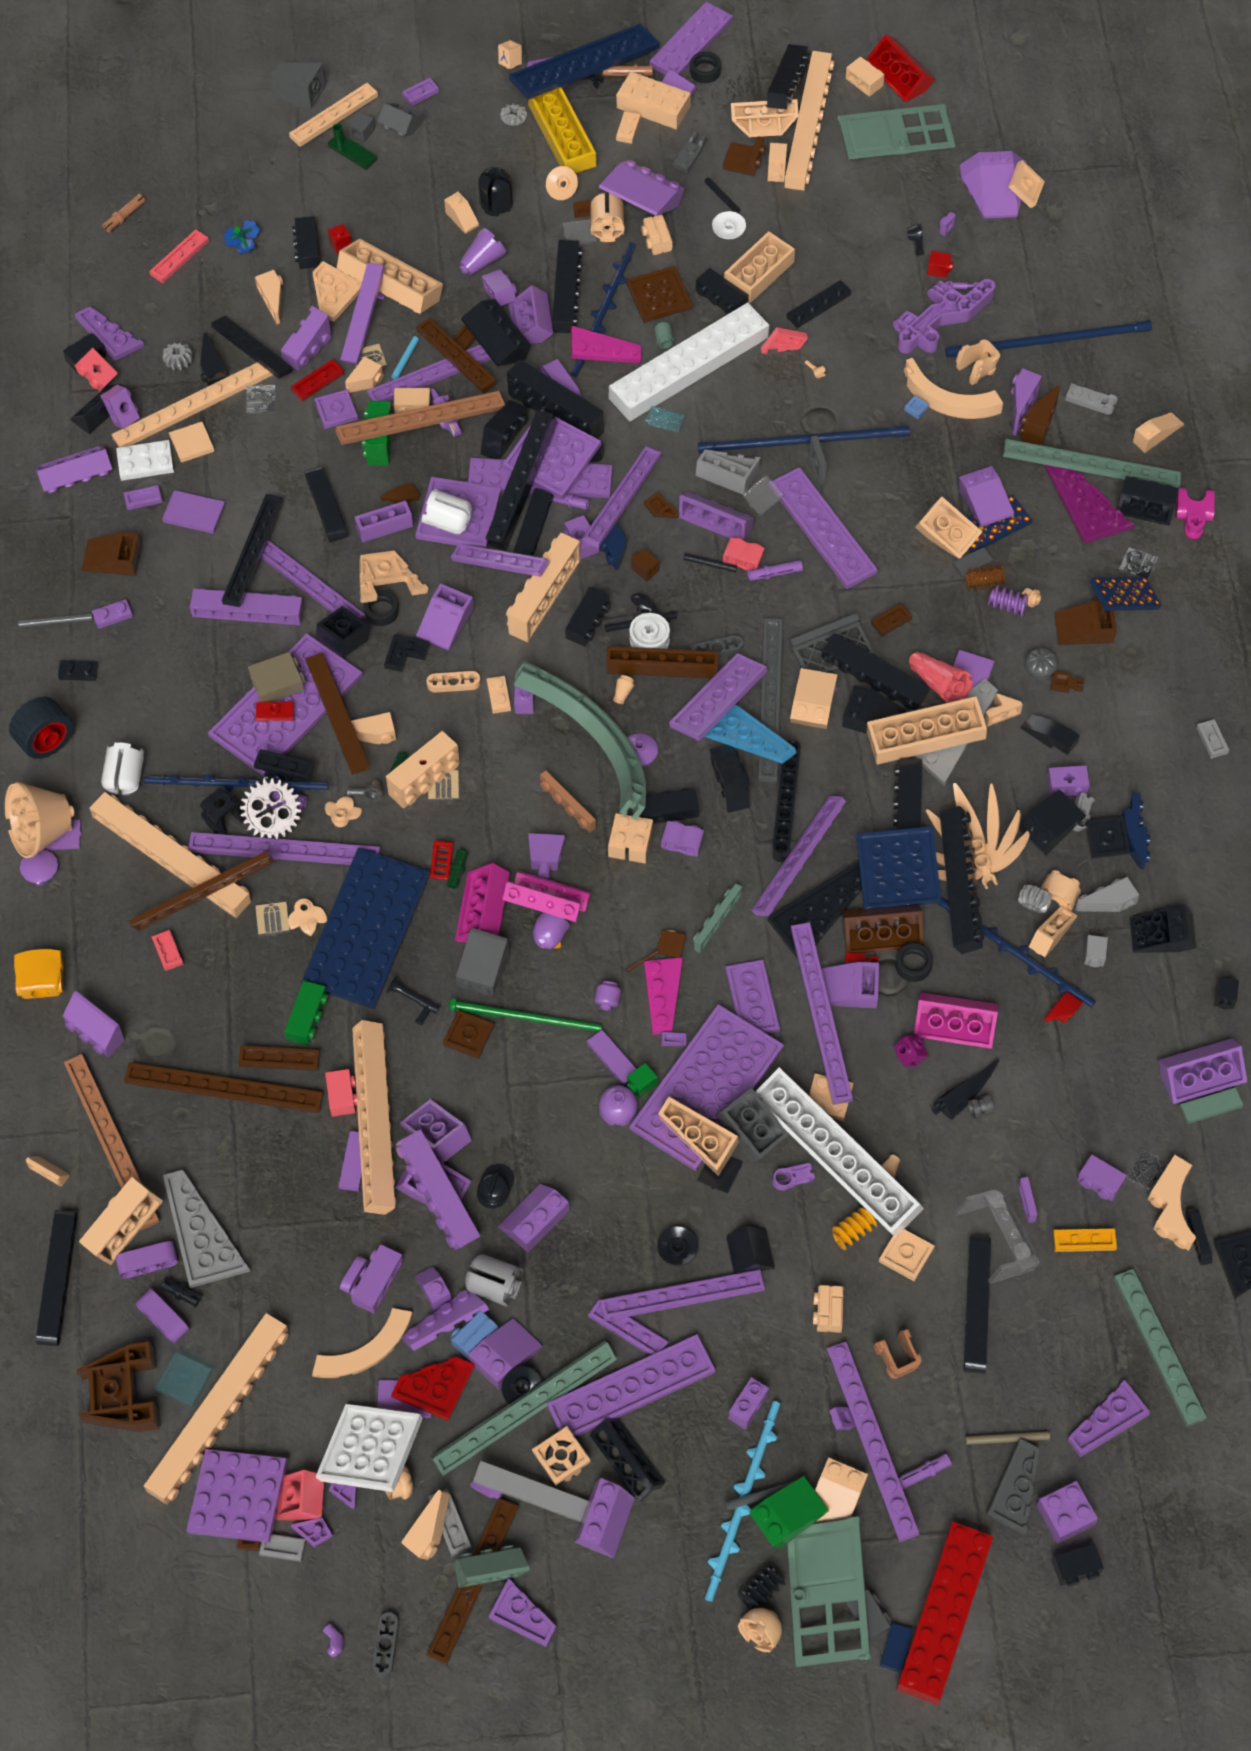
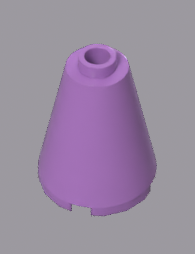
(481, 253)

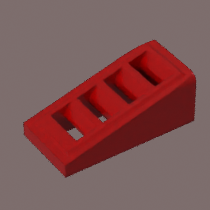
(443, 846)

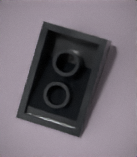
(867, 706)
(1051, 821)

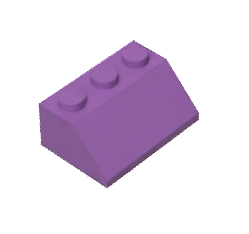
(532, 315)
(92, 1025)
(535, 1216)
(604, 1518)

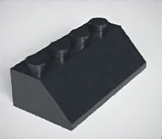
(496, 333)

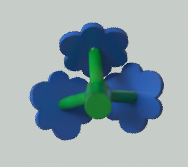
(236, 236)

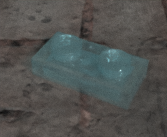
(665, 419)

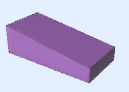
(673, 1039)

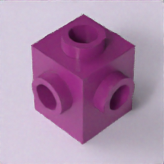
(911, 1051)

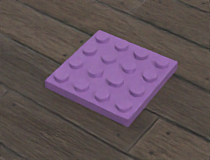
(564, 458)
(484, 504)
(237, 1495)

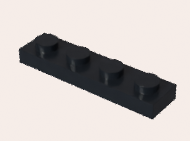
(818, 304)

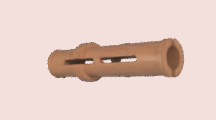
(625, 70)
(118, 217)

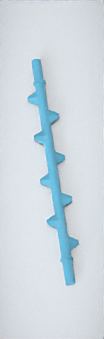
(743, 1489)

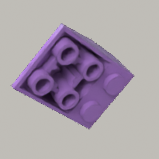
(445, 616)
(852, 984)

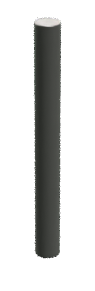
(55, 620)
(754, 1497)

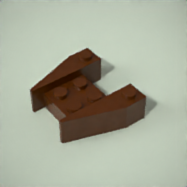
(114, 1391)

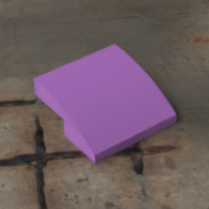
(977, 666)

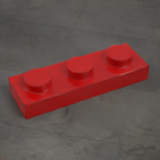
(317, 380)

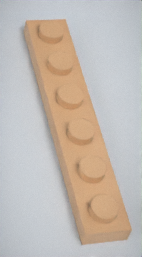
(333, 114)

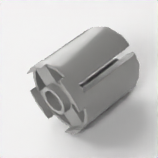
(490, 1289)

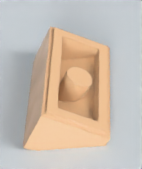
(47, 1170)

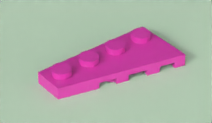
(599, 347)
(662, 991)

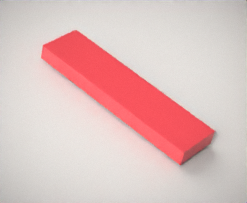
(179, 256)

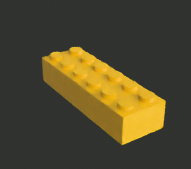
(563, 130)

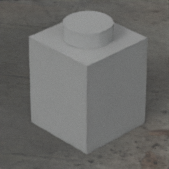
(1095, 951)

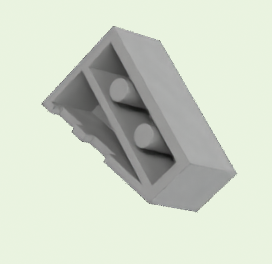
(727, 471)

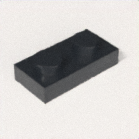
(77, 670)

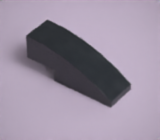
(1051, 733)

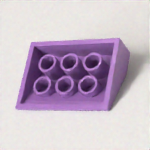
(643, 188)

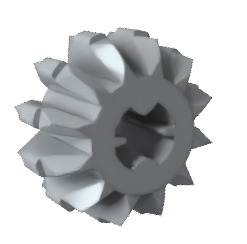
(177, 356)
(1034, 898)

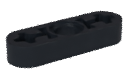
(1201, 1242)

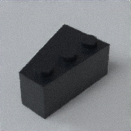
(503, 429)
(731, 777)

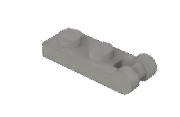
(1091, 399)

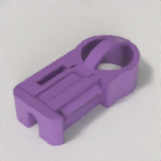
(796, 1175)

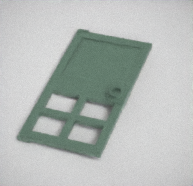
(885, 133)
(826, 1571)

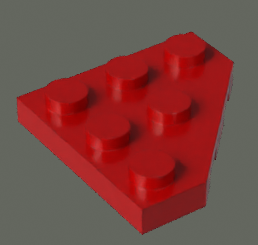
(435, 1387)

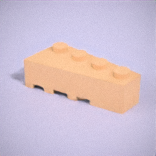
(705, 1138)

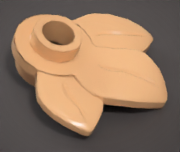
(342, 811)
(306, 919)

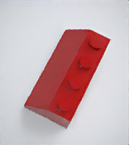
(900, 68)

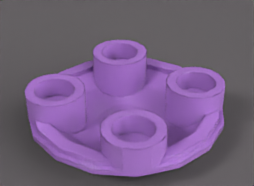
(39, 868)

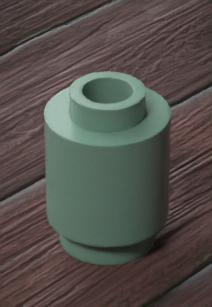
(664, 335)

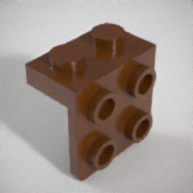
(745, 158)

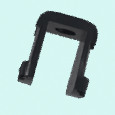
(213, 815)

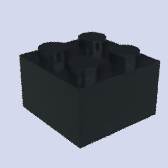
(342, 632)

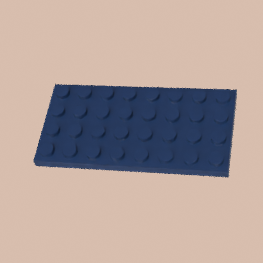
(366, 927)

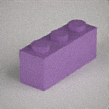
(383, 521)
(376, 1278)

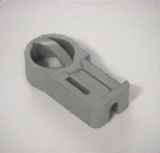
(1084, 804)

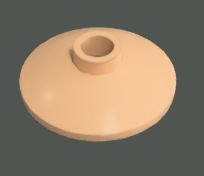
(555, 180)

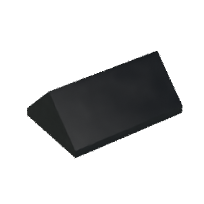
(93, 413)

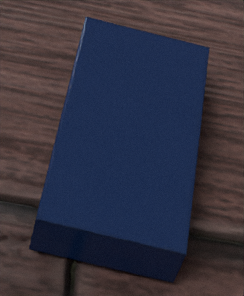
(896, 1647)

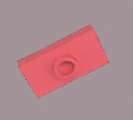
(167, 950)

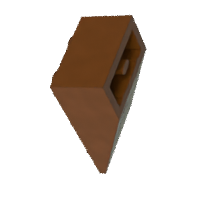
(113, 554)
(1085, 624)

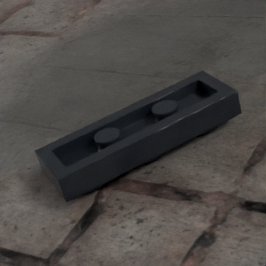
(284, 765)

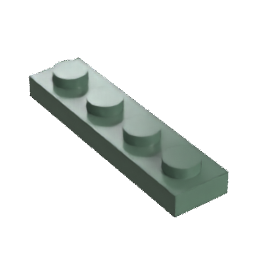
(720, 913)

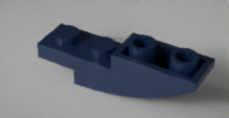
(1137, 834)

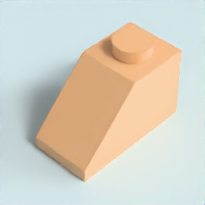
(460, 212)
(364, 376)

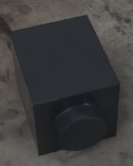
(1226, 993)

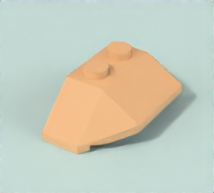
(758, 120)

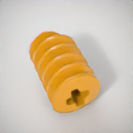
(852, 1227)

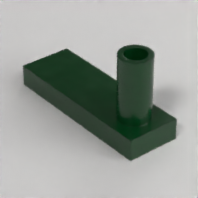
(350, 149)

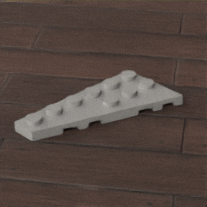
(202, 1241)

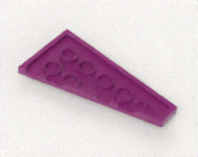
(1087, 506)

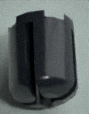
(495, 191)

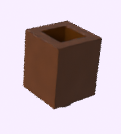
(644, 564)

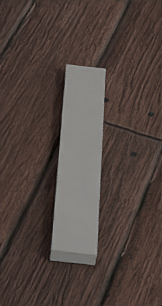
(530, 1491)

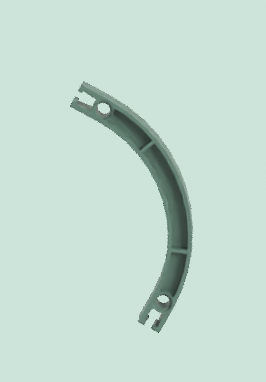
(598, 724)

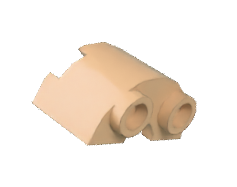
(1062, 889)

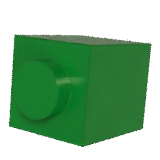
(642, 1080)

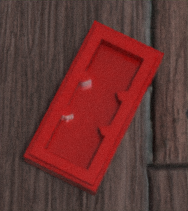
(274, 711)

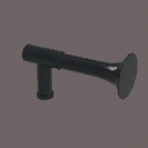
(428, 1006)

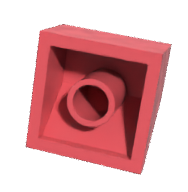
(301, 1497)

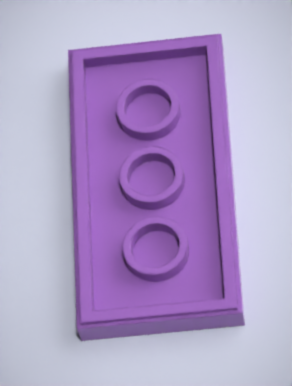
(752, 995)

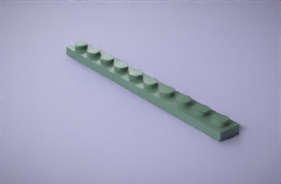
(1088, 463)
(523, 1408)

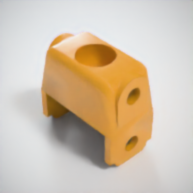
(39, 973)

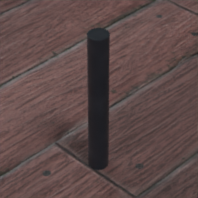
(721, 195)
(709, 562)

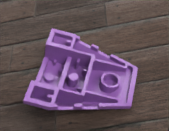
(988, 180)

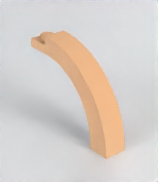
(950, 403)

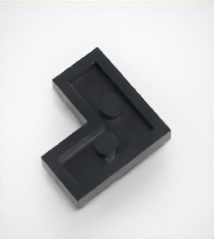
(404, 647)

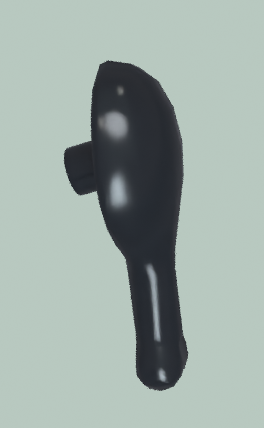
(645, 604)

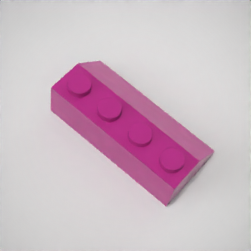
(482, 901)
(955, 1020)

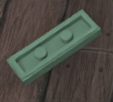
(1211, 1105)

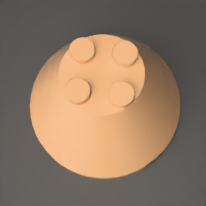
(36, 817)

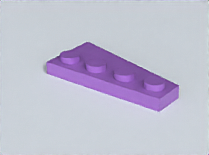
(115, 341)
(444, 1319)
(1111, 1418)

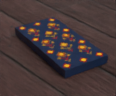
(998, 530)
(1125, 593)

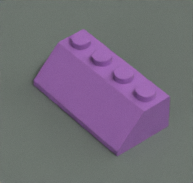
(73, 468)
(714, 516)
(1203, 1070)

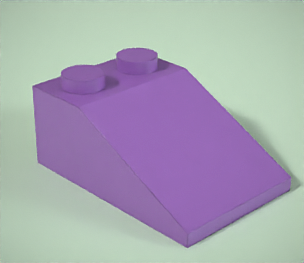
(1024, 396)
(985, 496)
(441, 1129)
(407, 1184)
(503, 1351)

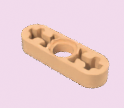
(439, 677)

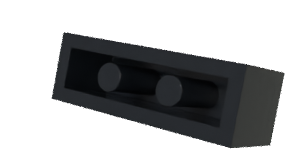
(306, 242)
(720, 291)
(588, 617)
(671, 806)

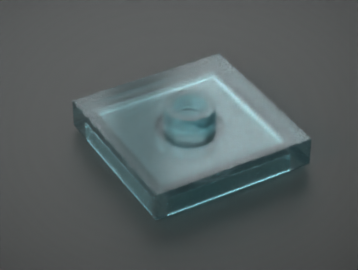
(183, 1379)

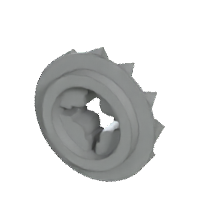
(511, 119)

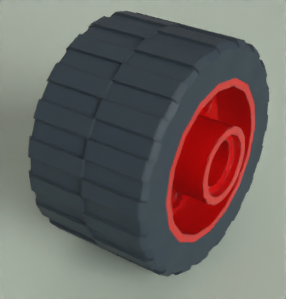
(40, 727)

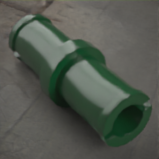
(457, 869)

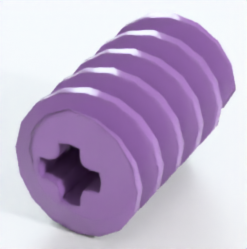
(1009, 600)

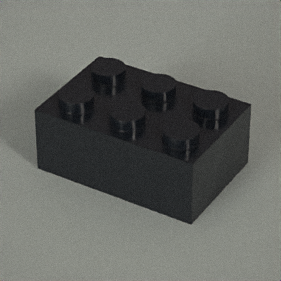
(1148, 500)

